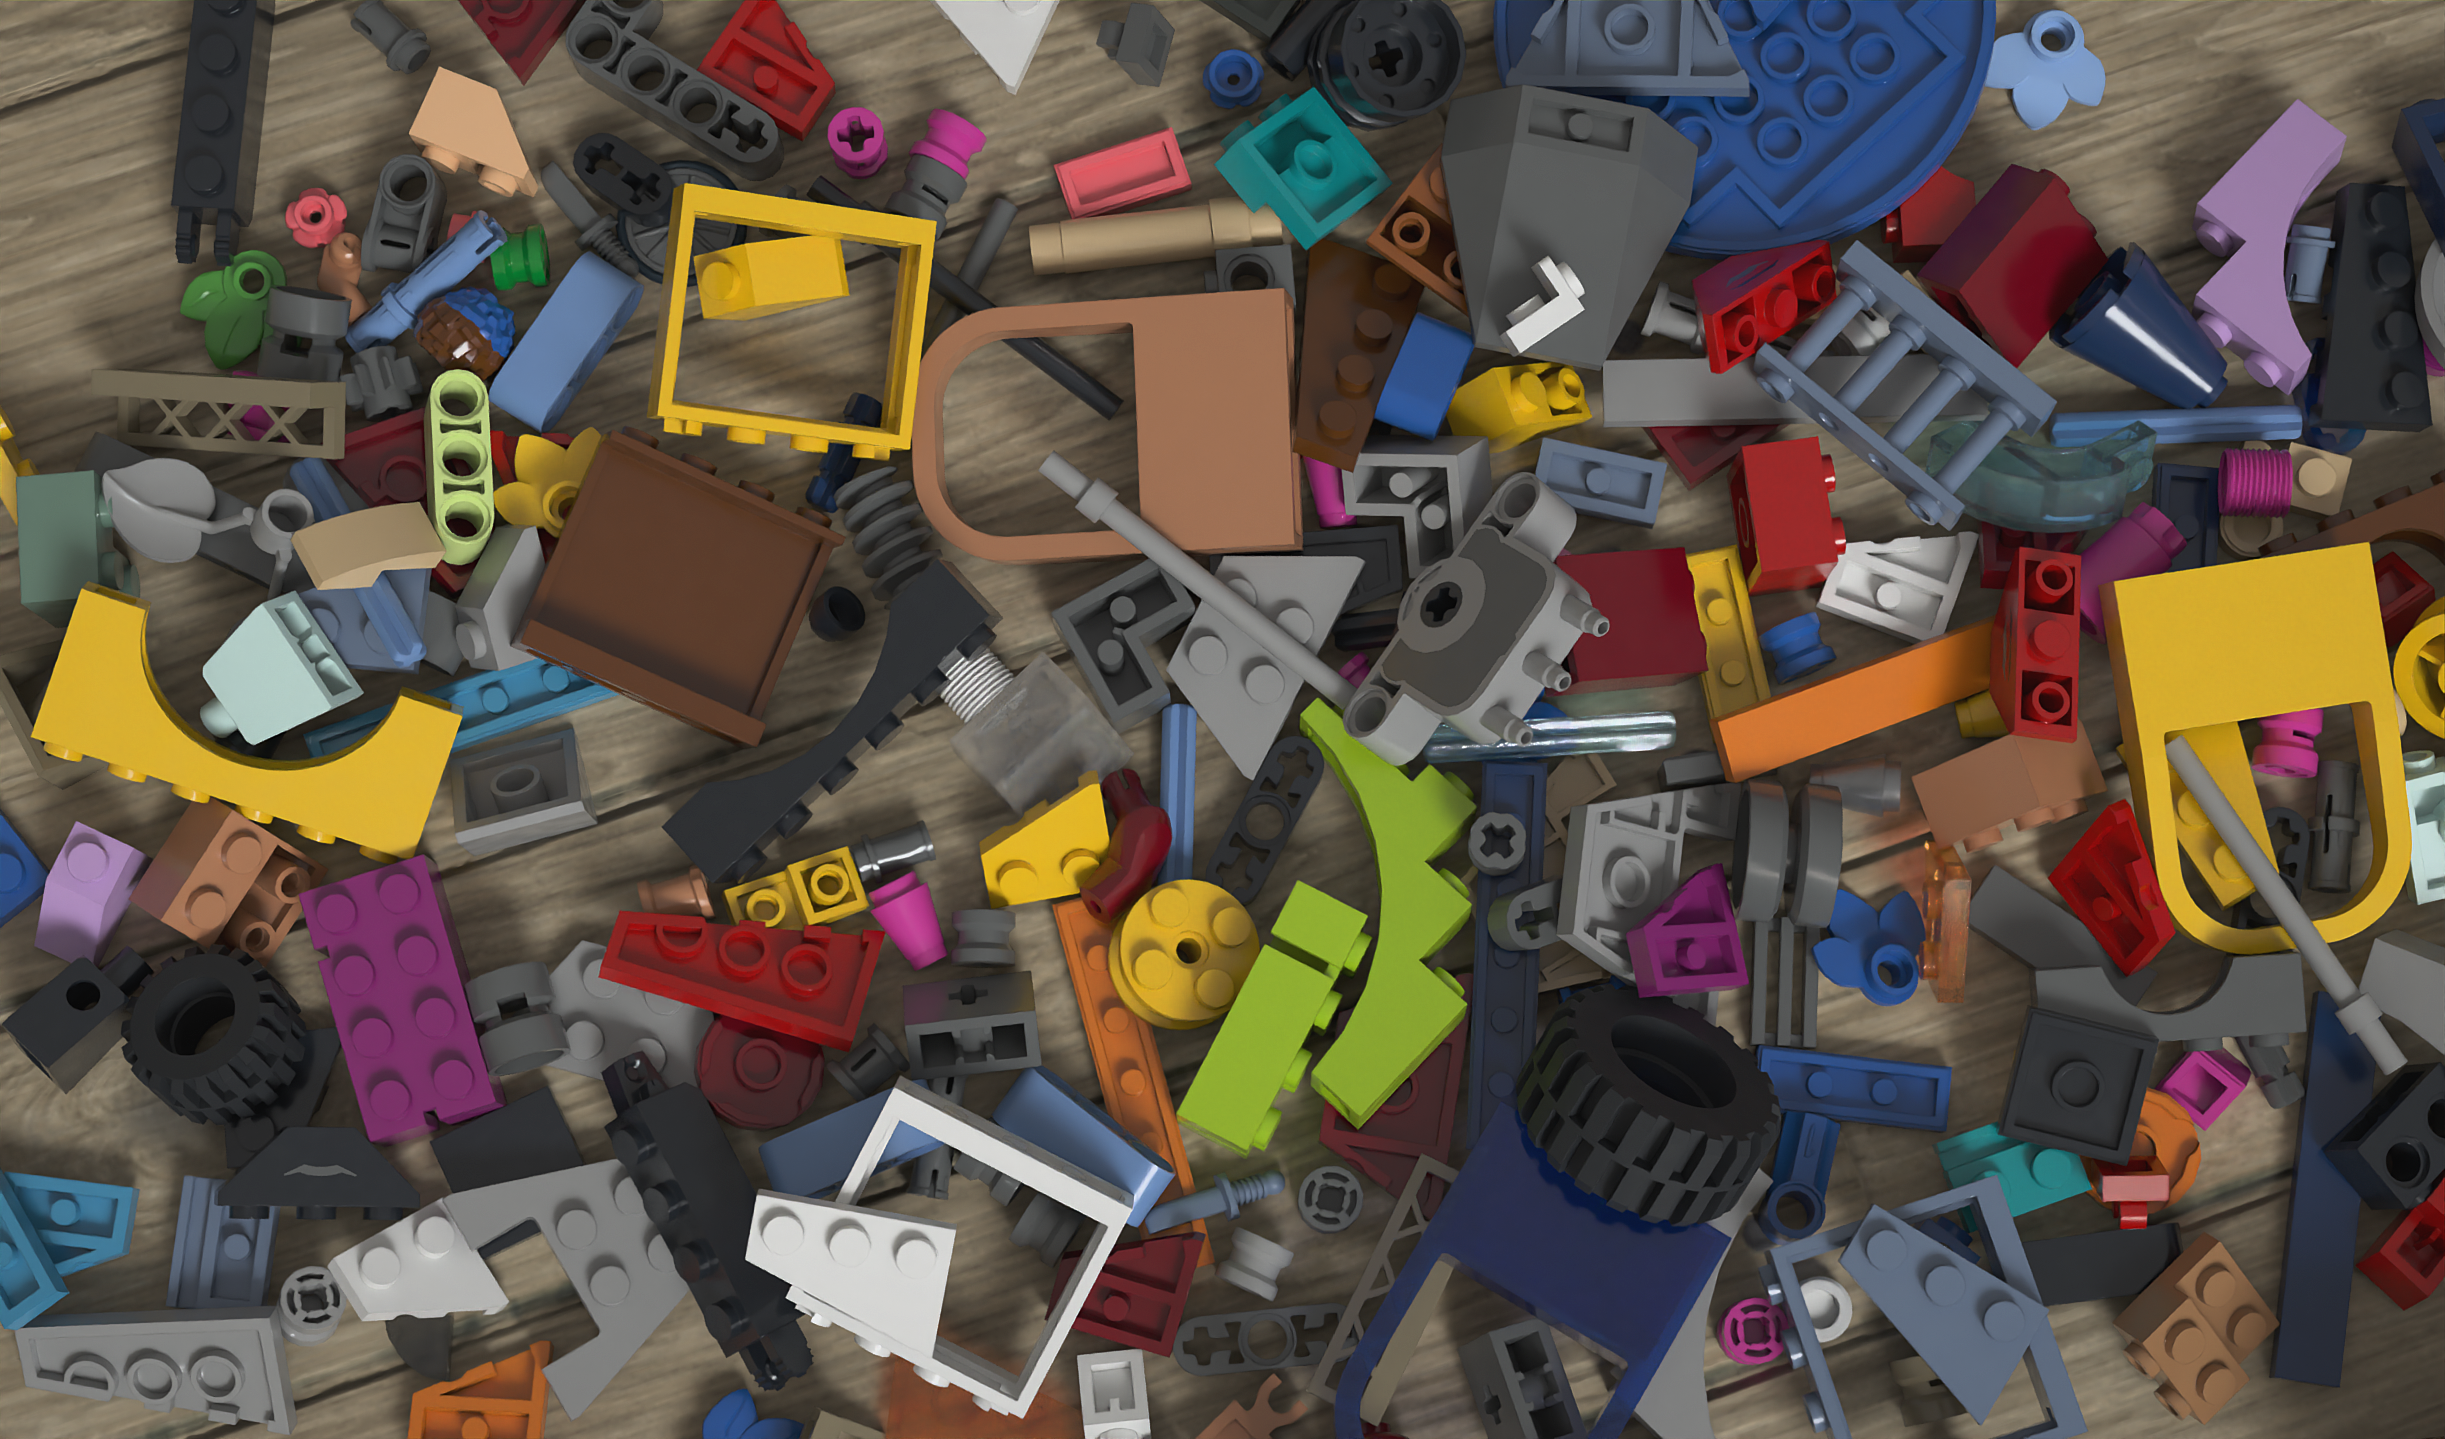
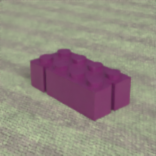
(401, 1000)

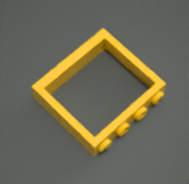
(910, 234)

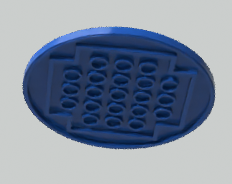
(1839, 118)

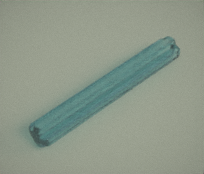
(1561, 737)

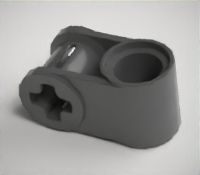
(402, 231)

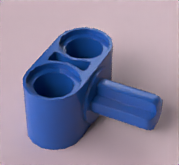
(1425, 376)

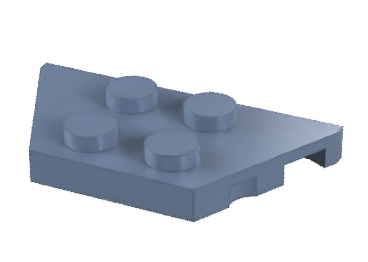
(1631, 50)

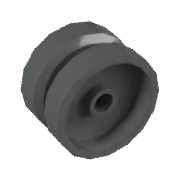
(1791, 852)

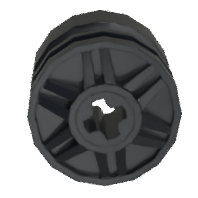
(1419, 55)

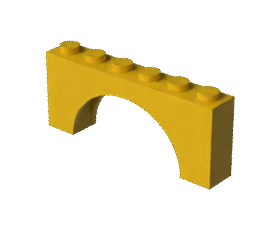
(113, 710)

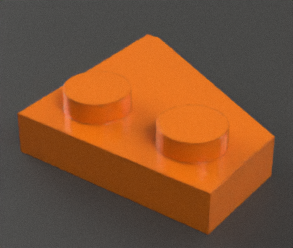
(488, 1401)

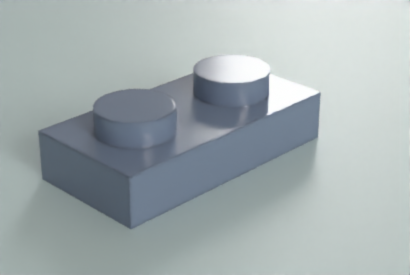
(1602, 481)

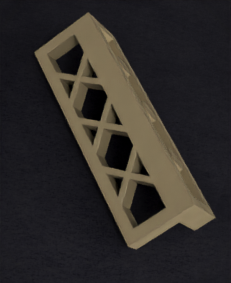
(217, 391)
(1400, 1348)

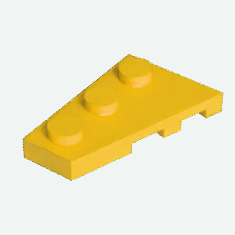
(2226, 760)

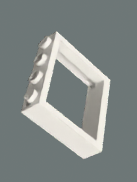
(1025, 1162)

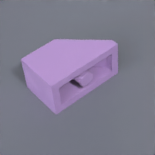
(88, 894)

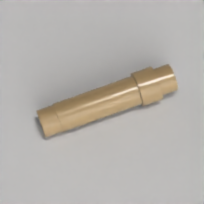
(1151, 236)

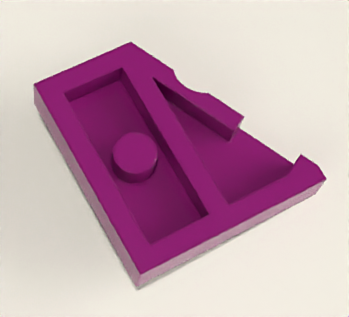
(1689, 940)

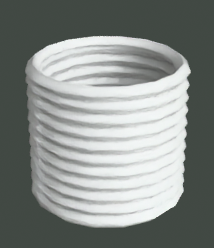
(975, 684)

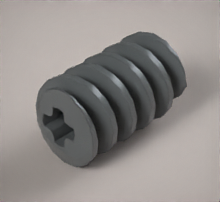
(886, 531)

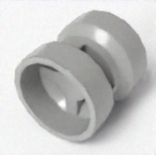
(305, 1319)

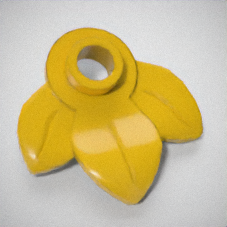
(546, 480)

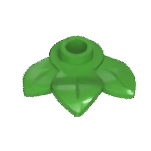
(231, 312)

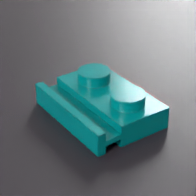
(2027, 1171)

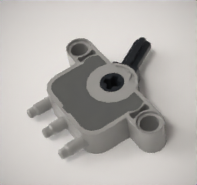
(1474, 631)

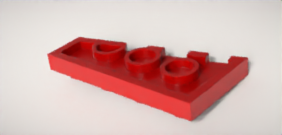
(771, 977)

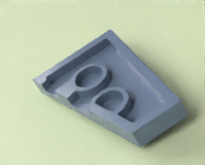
(1947, 1308)

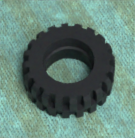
(1648, 1105)

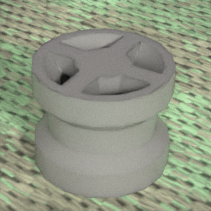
(1254, 1264)

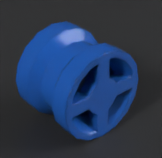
(1797, 648)

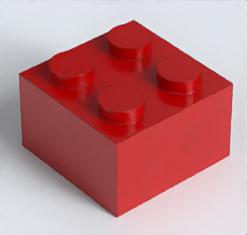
(1785, 515)

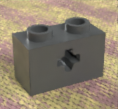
(971, 1025)
(1521, 1384)

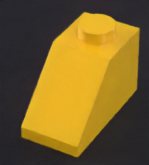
(770, 277)

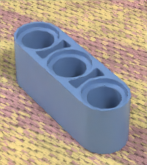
(566, 342)
(1072, 1127)
(822, 1153)

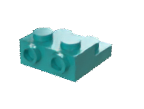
(1302, 166)

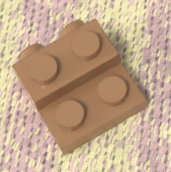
(2196, 1330)

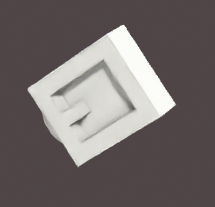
(1535, 318)
(1114, 1395)

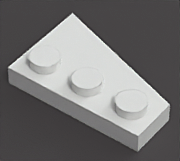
(859, 1260)

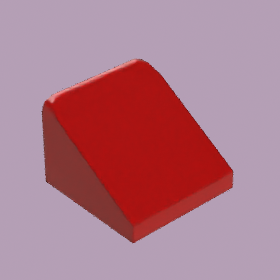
(2401, 596)

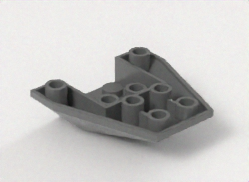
(1566, 181)

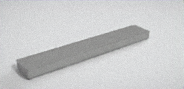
(1690, 395)

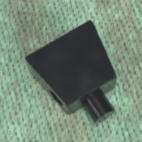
(58, 1031)

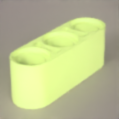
(465, 439)

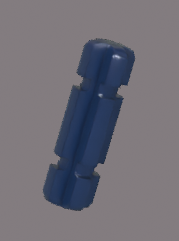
(837, 464)

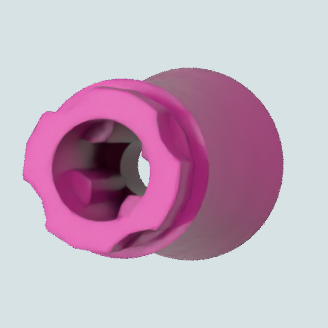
(2127, 550)

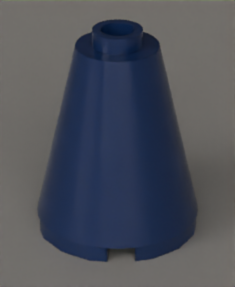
(2142, 333)

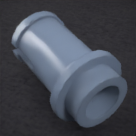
(2306, 262)

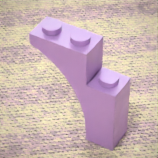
(2249, 222)

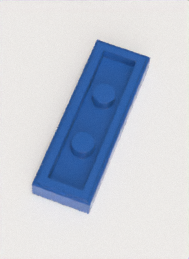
(1859, 1088)

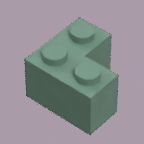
(66, 542)

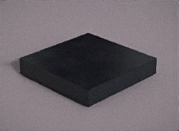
(2077, 1085)
(506, 1146)

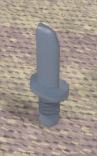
(1215, 1200)

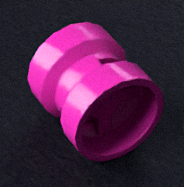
(2288, 744)
(1744, 1338)

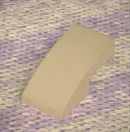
(363, 543)

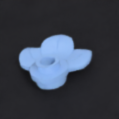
(2046, 78)

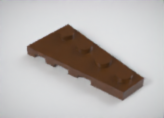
(1349, 342)

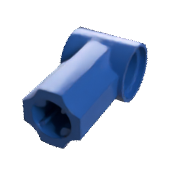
(1799, 1172)

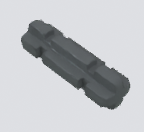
(2270, 1063)

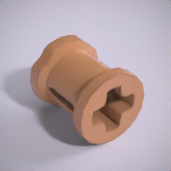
(678, 896)

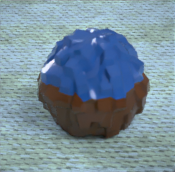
(467, 331)

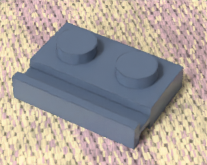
(217, 1257)

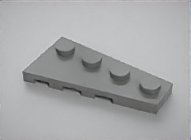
(184, 1358)

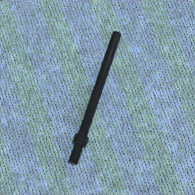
(971, 301)

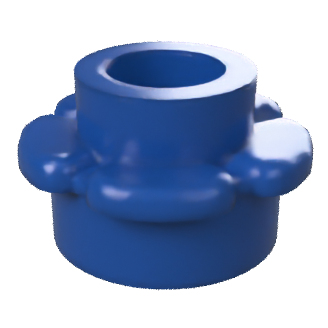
(1233, 63)

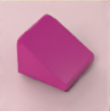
(2205, 1083)

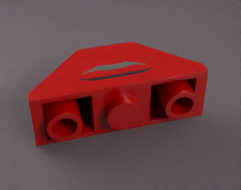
(1760, 298)
(2038, 646)

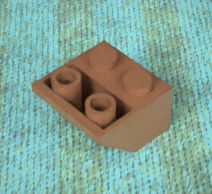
(227, 881)

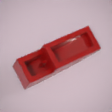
(2410, 1252)

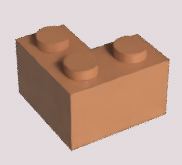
(2008, 784)

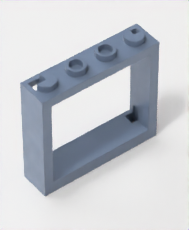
(2008, 1264)

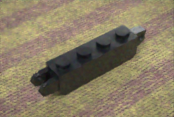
(221, 123)
(705, 1216)

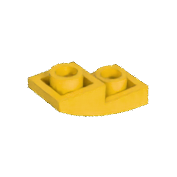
(803, 894)

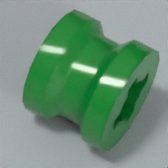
(522, 259)

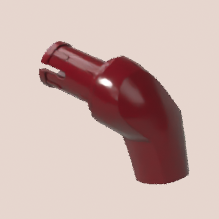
(1135, 851)

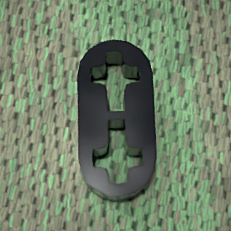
(619, 189)

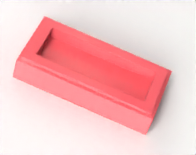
(1123, 176)

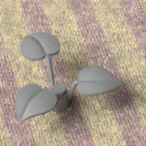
(166, 506)

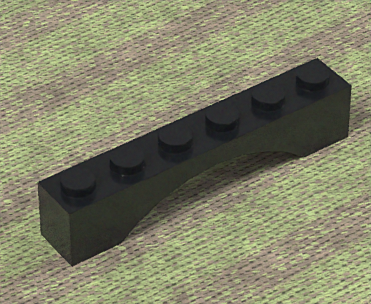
(927, 634)

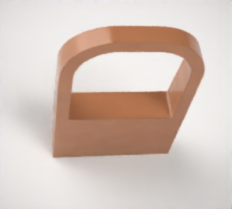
(1208, 413)

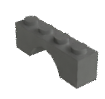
(2249, 997)

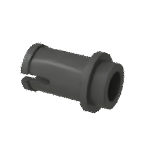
(402, 46)
(892, 851)

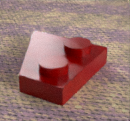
(770, 66)
(2115, 889)

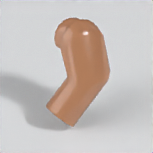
(341, 272)

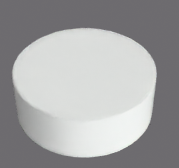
(1827, 1305)

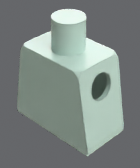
(274, 673)

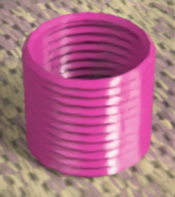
(2255, 483)

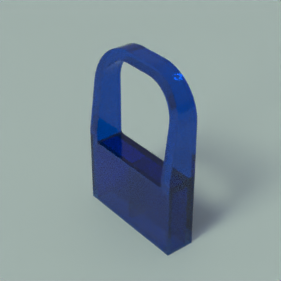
(1557, 1255)

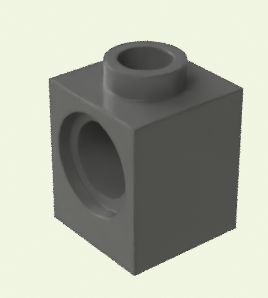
(1268, 263)

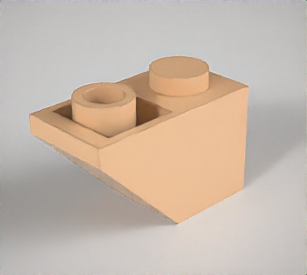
(472, 130)

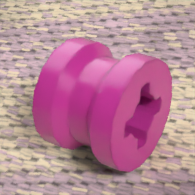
(950, 141)

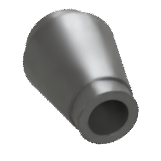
(1865, 783)

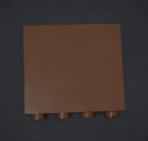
(676, 587)

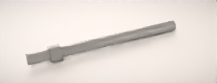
(1098, 501)
(2356, 1010)

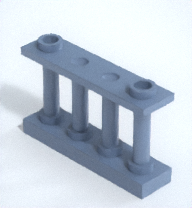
(1913, 324)

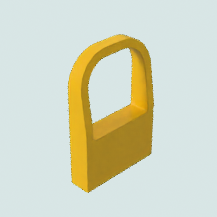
(2248, 647)

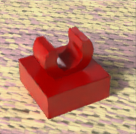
(2130, 1187)

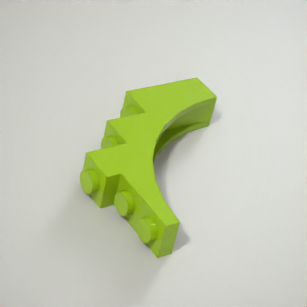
(1404, 1003)

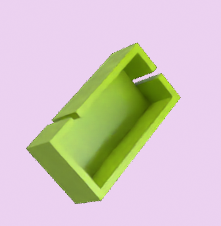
(1272, 1019)

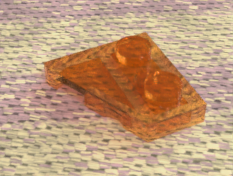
(1946, 912)

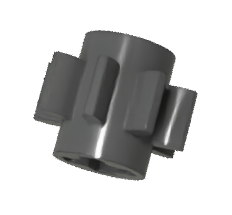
(381, 383)

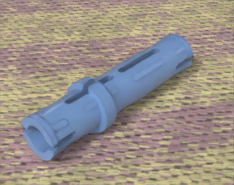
(431, 279)

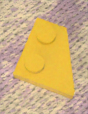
(1048, 849)

